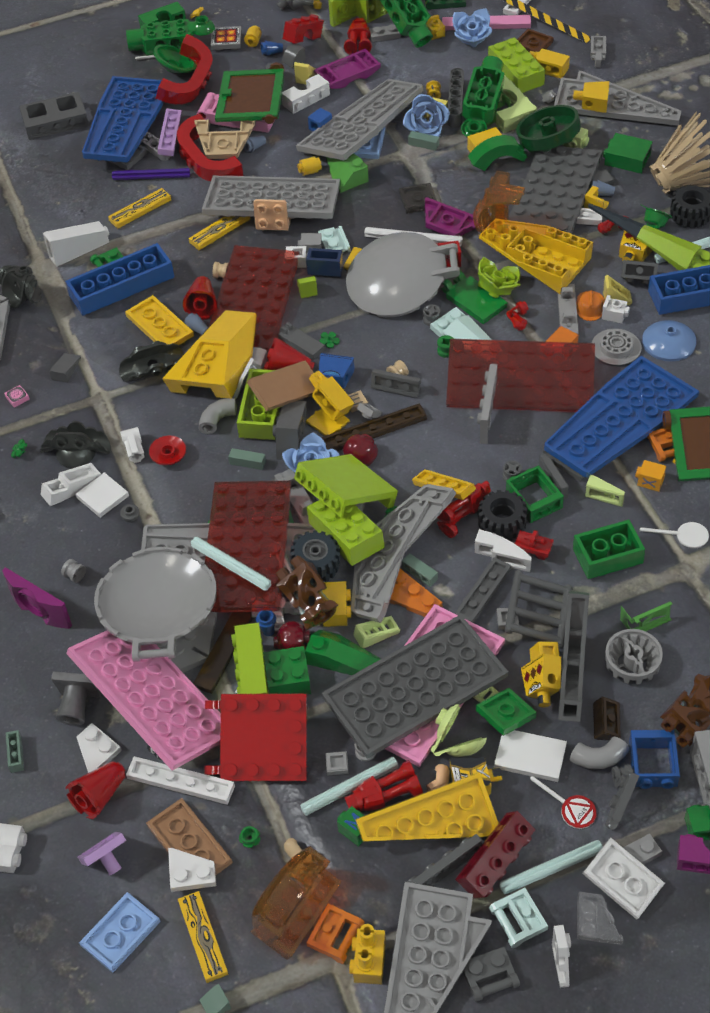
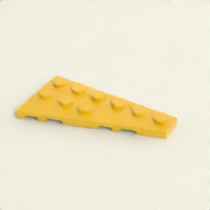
(445, 812)

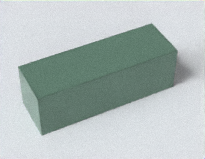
(423, 140)
(247, 459)
(419, 570)
(14, 751)

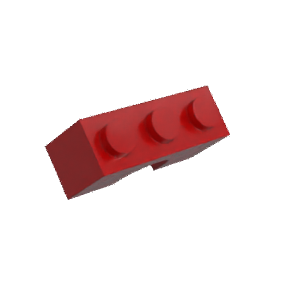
(305, 26)

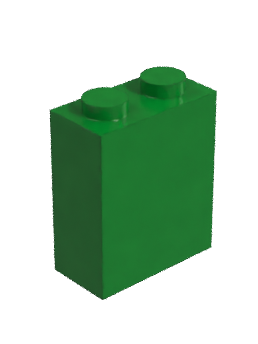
(627, 153)

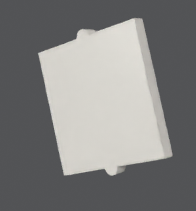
(243, 378)

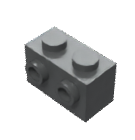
(638, 270)

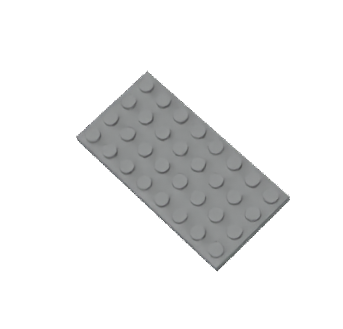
(304, 196)

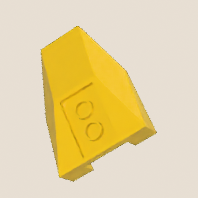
(540, 250)
(217, 356)

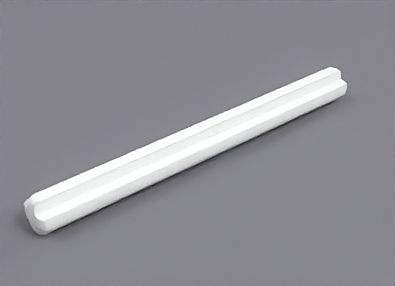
(437, 238)

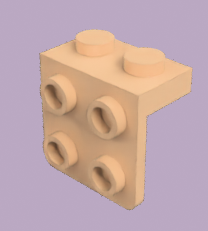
(271, 214)

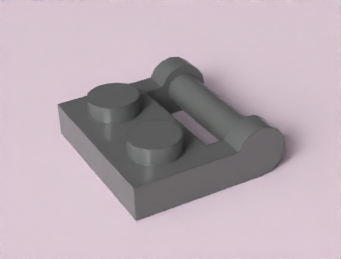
(488, 967)

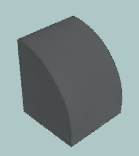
(293, 54)

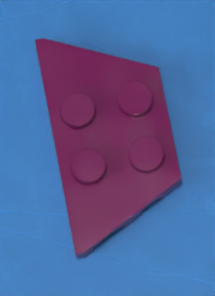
(447, 219)

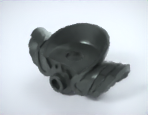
(18, 285)
(136, 364)
(76, 444)

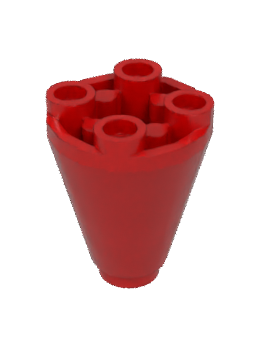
(284, 355)

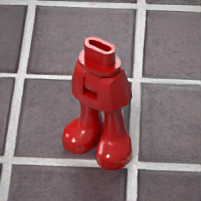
(358, 31)
(449, 516)
(370, 794)

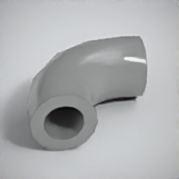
(215, 412)
(600, 757)

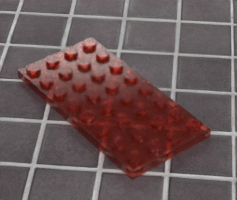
(260, 284)
(528, 374)
(251, 527)

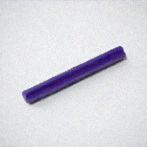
(151, 174)

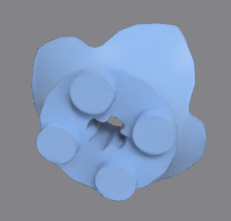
(472, 28)
(423, 104)
(310, 448)

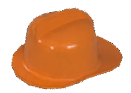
(590, 305)

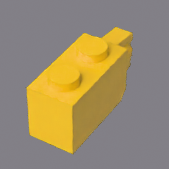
(553, 62)
(330, 396)

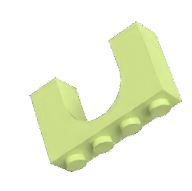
(510, 117)

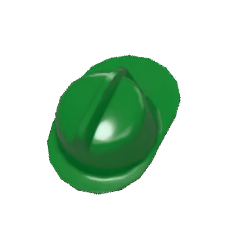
(656, 218)

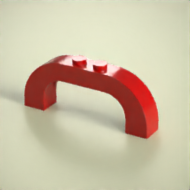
(186, 92)
(196, 159)

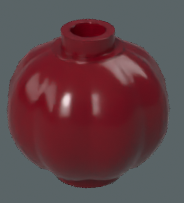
(362, 448)
(292, 635)

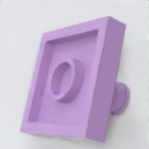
(103, 852)

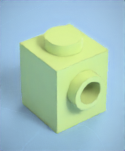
(579, 140)

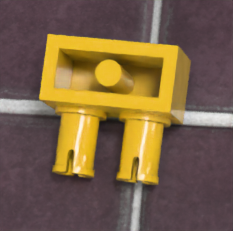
(369, 955)

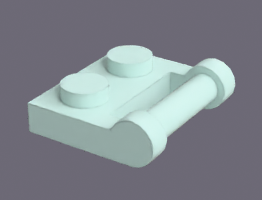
(524, 912)

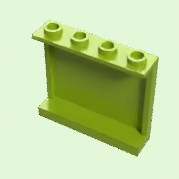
(344, 482)

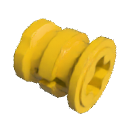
(437, 86)

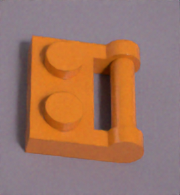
(661, 439)
(329, 928)

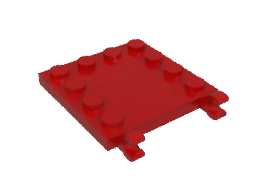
(261, 737)

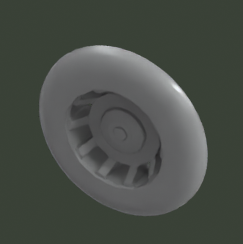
(616, 346)

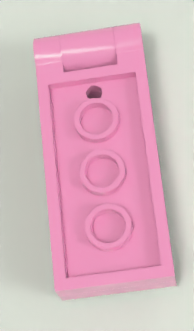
(208, 111)

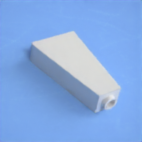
(74, 241)

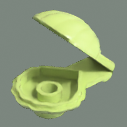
(445, 721)

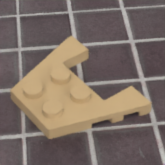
(223, 143)

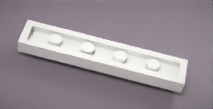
(180, 780)

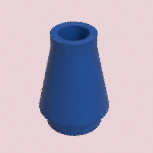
(271, 48)
(267, 622)

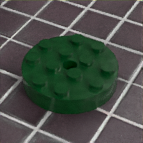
(548, 128)

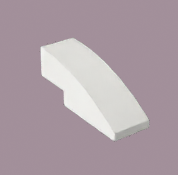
(68, 483)
(502, 549)

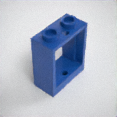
(655, 739)

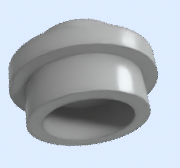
(549, 96)

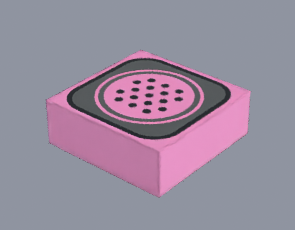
(16, 396)

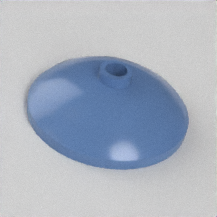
(669, 340)

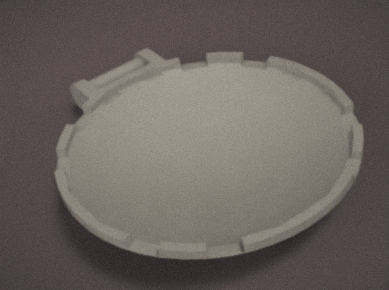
(399, 273)
(155, 598)

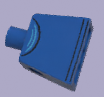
(338, 367)

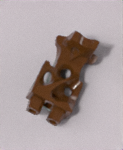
(299, 581)
(695, 708)

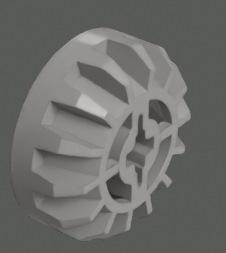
(634, 645)

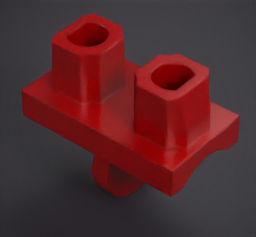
(534, 544)

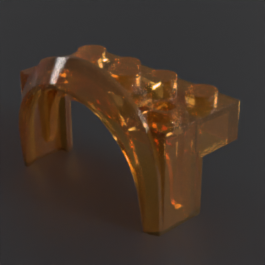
(497, 199)
(284, 894)

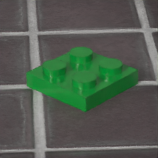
(506, 711)

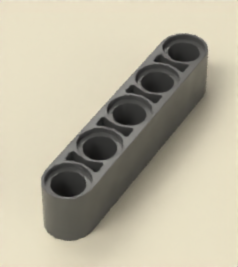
(455, 100)

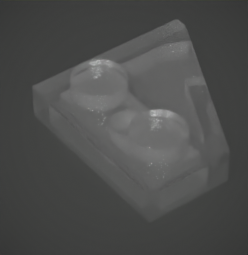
(594, 920)

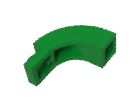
(494, 148)

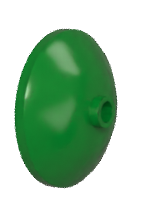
(172, 61)

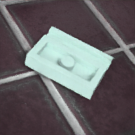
(335, 239)

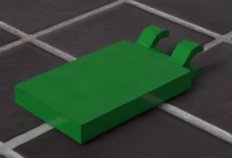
(472, 298)

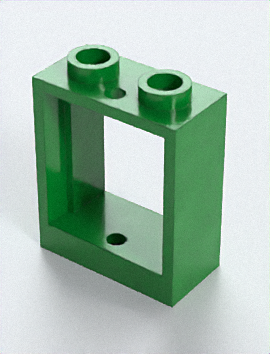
(544, 506)

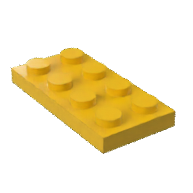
(159, 322)

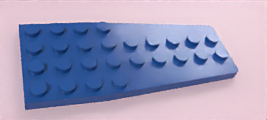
(122, 119)
(618, 416)

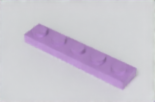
(169, 132)

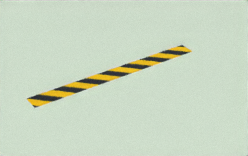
(549, 20)

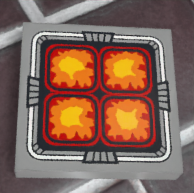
(226, 38)

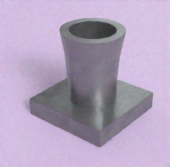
(75, 690)

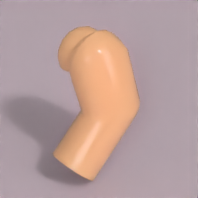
(442, 777)

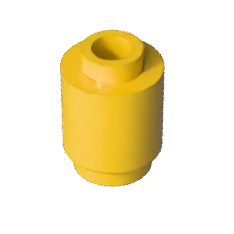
(252, 36)
(309, 166)

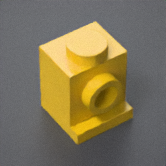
(436, 27)

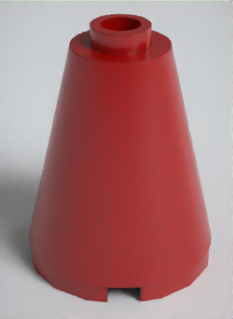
(200, 298)
(94, 789)

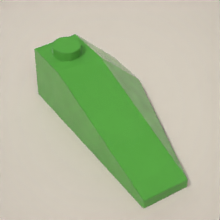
(350, 171)

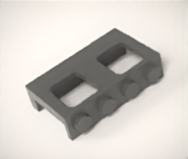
(54, 118)

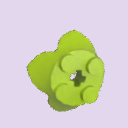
(497, 281)

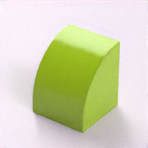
(307, 287)

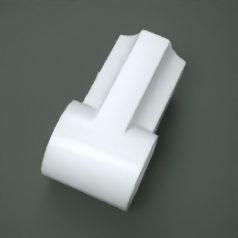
(132, 441)

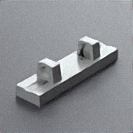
(567, 308)
(299, 498)

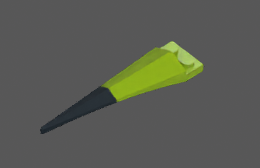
(673, 249)

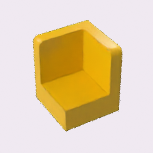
(592, 198)
(544, 647)

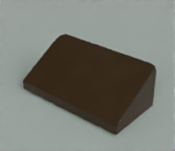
(606, 719)

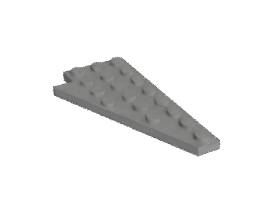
(621, 102)
(431, 947)

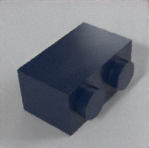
(324, 262)

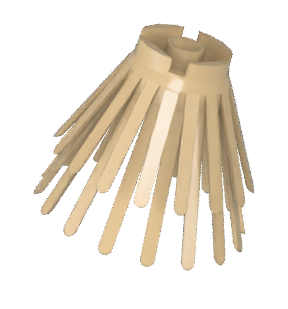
(678, 159)

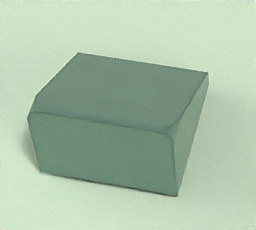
(215, 1001)

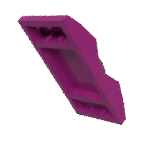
(349, 69)
(37, 600)

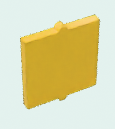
(322, 423)

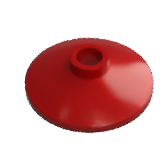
(167, 450)

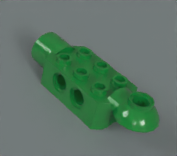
(410, 19)
(167, 33)
(482, 95)

